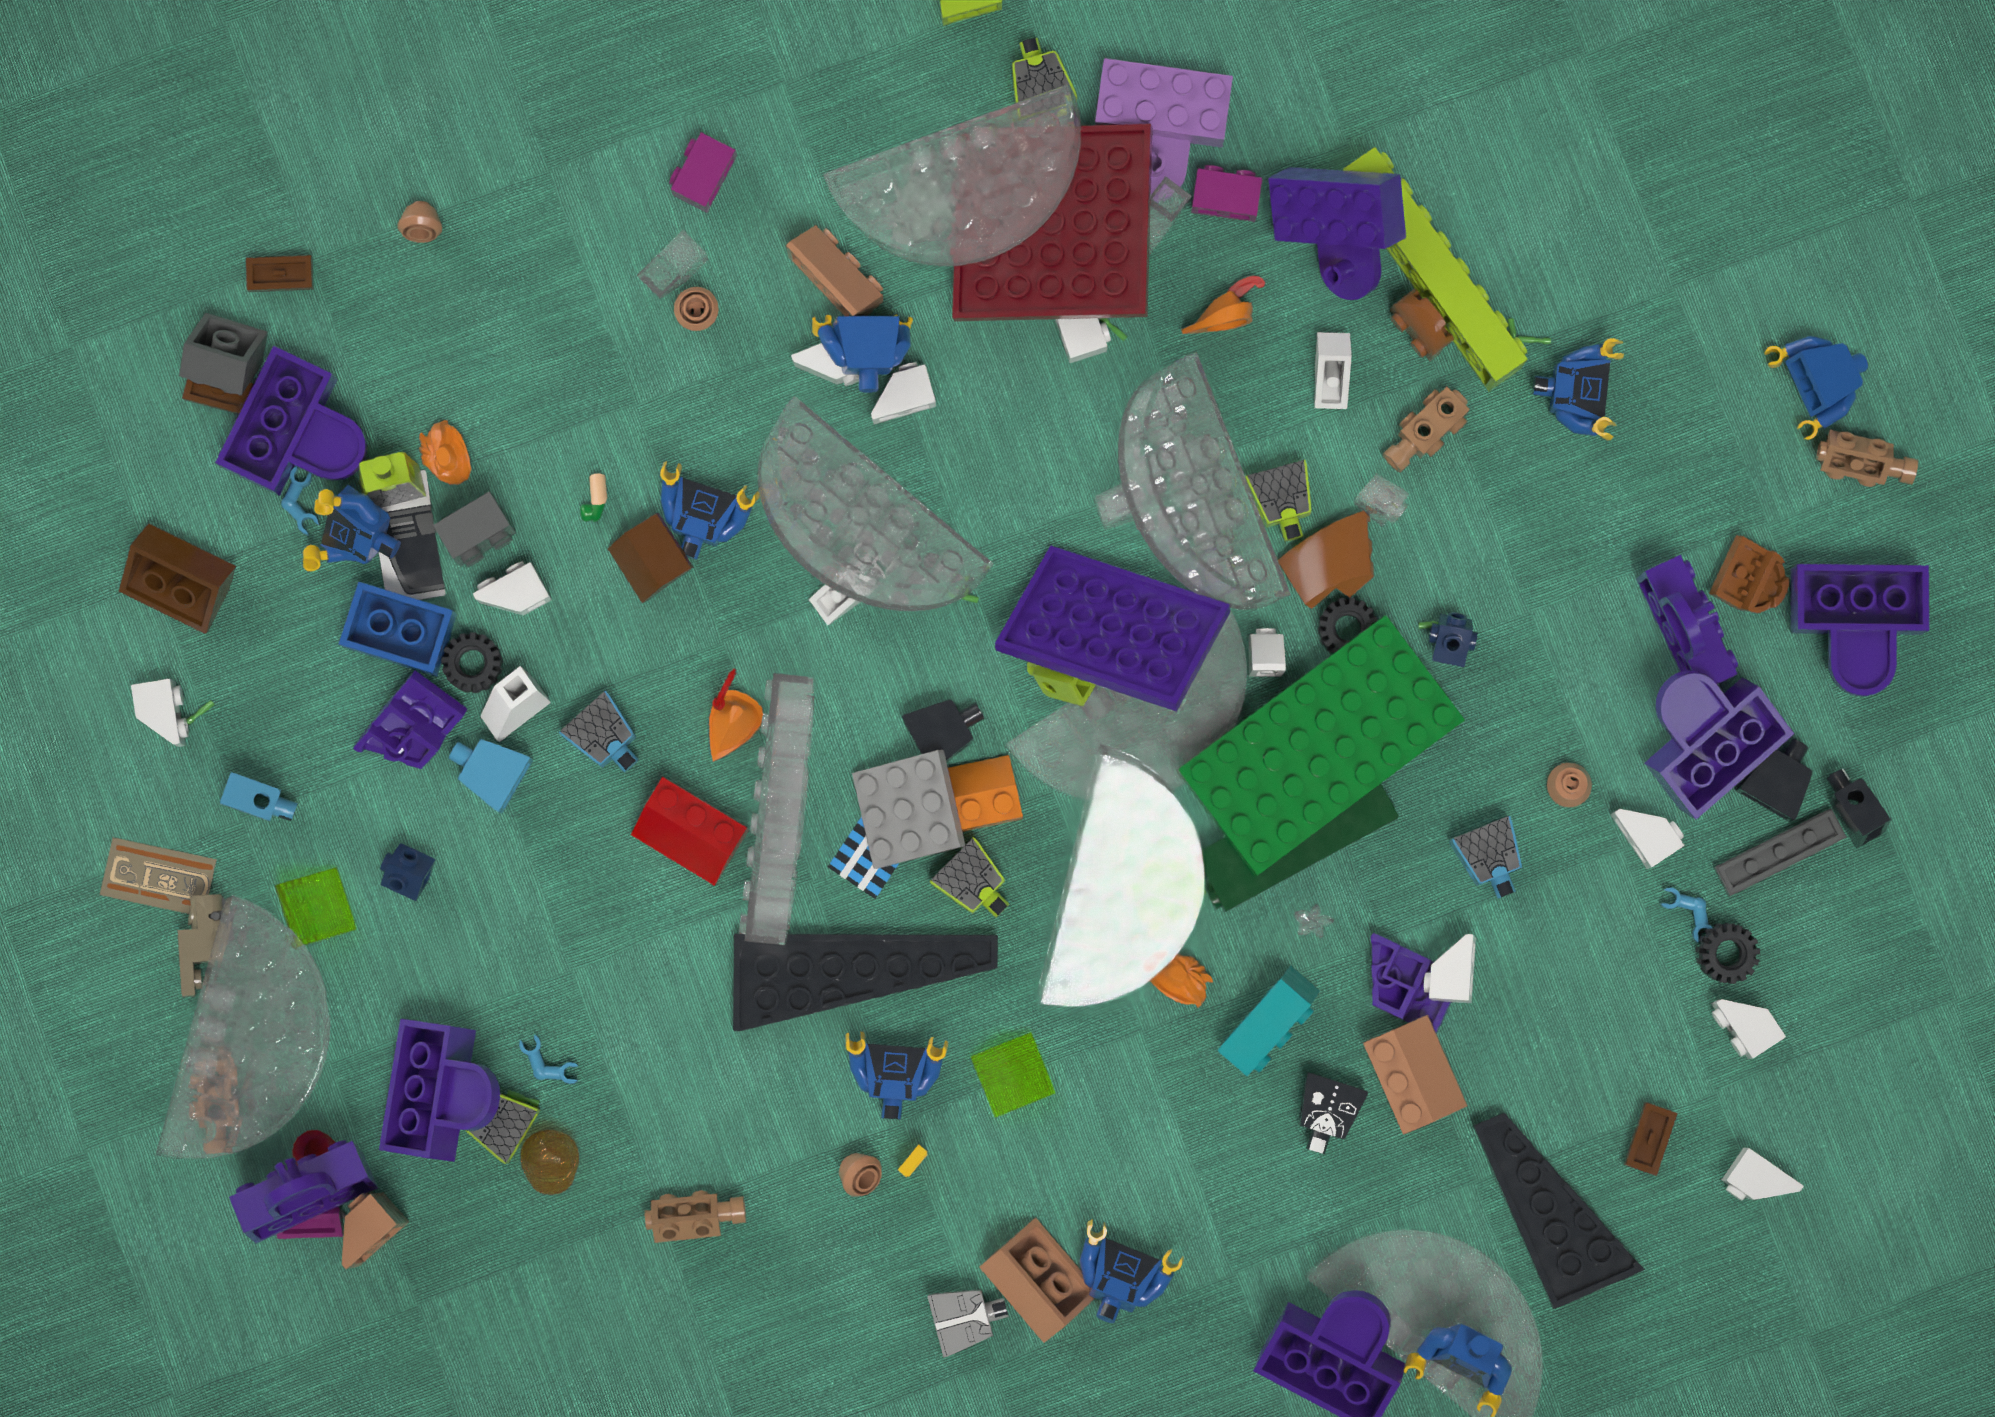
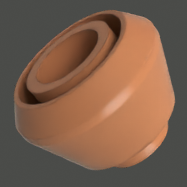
(420, 222)
(696, 299)
(1561, 778)
(860, 1174)

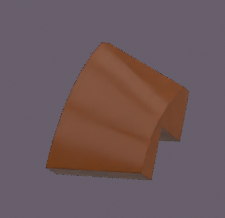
(1331, 559)

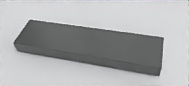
(1779, 852)

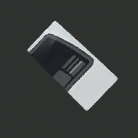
(416, 565)

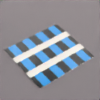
(855, 863)

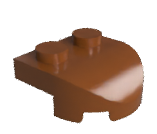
(1422, 324)
(1750, 577)

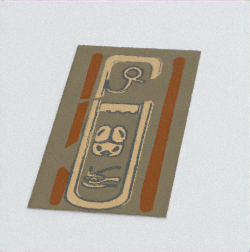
(155, 875)

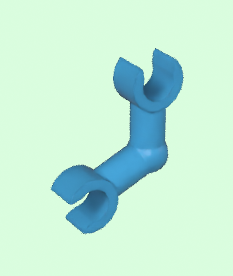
(290, 503)
(1696, 904)
(543, 1072)

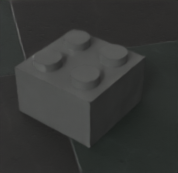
(223, 354)
(475, 530)

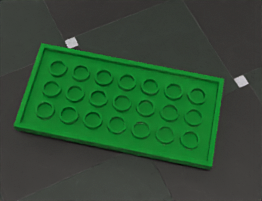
(1320, 745)

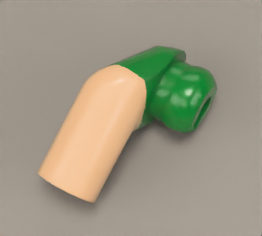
(598, 499)

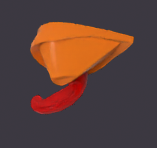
(1227, 310)
(732, 719)

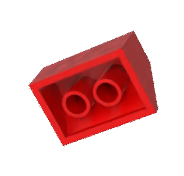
(689, 831)

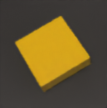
(913, 1161)

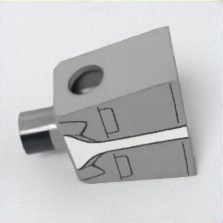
(964, 1318)

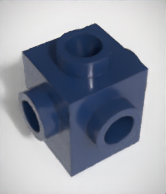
(1452, 639)
(407, 871)

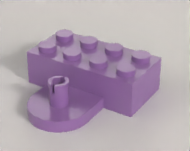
(1176, 102)

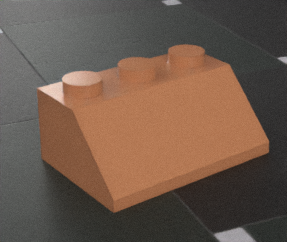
(834, 272)
(1415, 1074)
(369, 1227)
(1038, 1280)

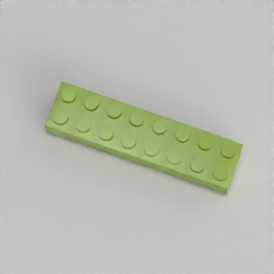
(1445, 282)

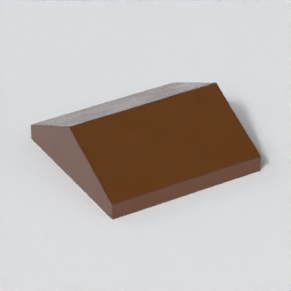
(650, 557)

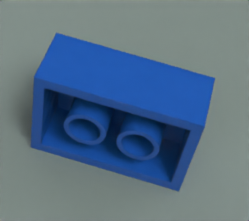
(397, 629)

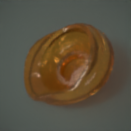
(550, 1161)

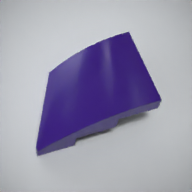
(412, 723)
(1400, 983)

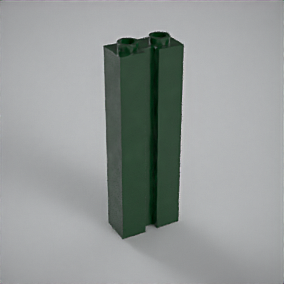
(1235, 883)

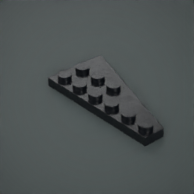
(1561, 1233)

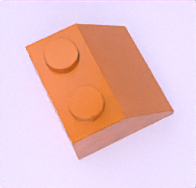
(985, 793)

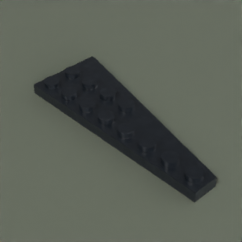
(845, 969)

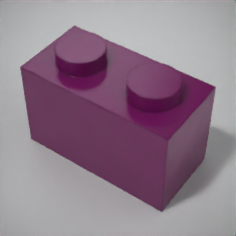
(702, 172)
(1226, 193)

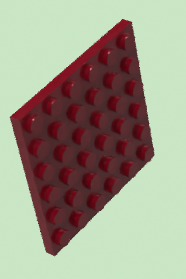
(1088, 252)

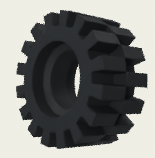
(1336, 610)
(466, 643)
(1746, 958)

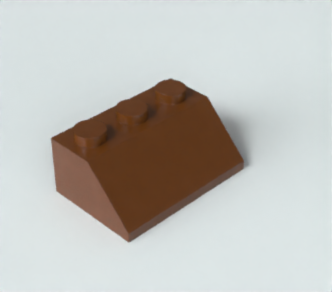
(176, 578)

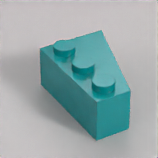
(1270, 1022)

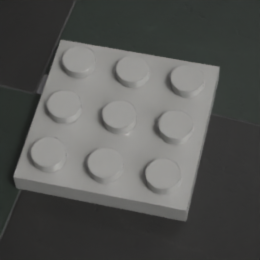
(908, 809)

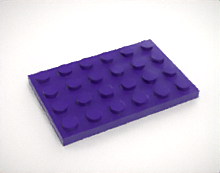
(1113, 628)

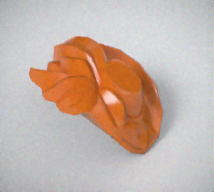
(445, 453)
(1183, 980)

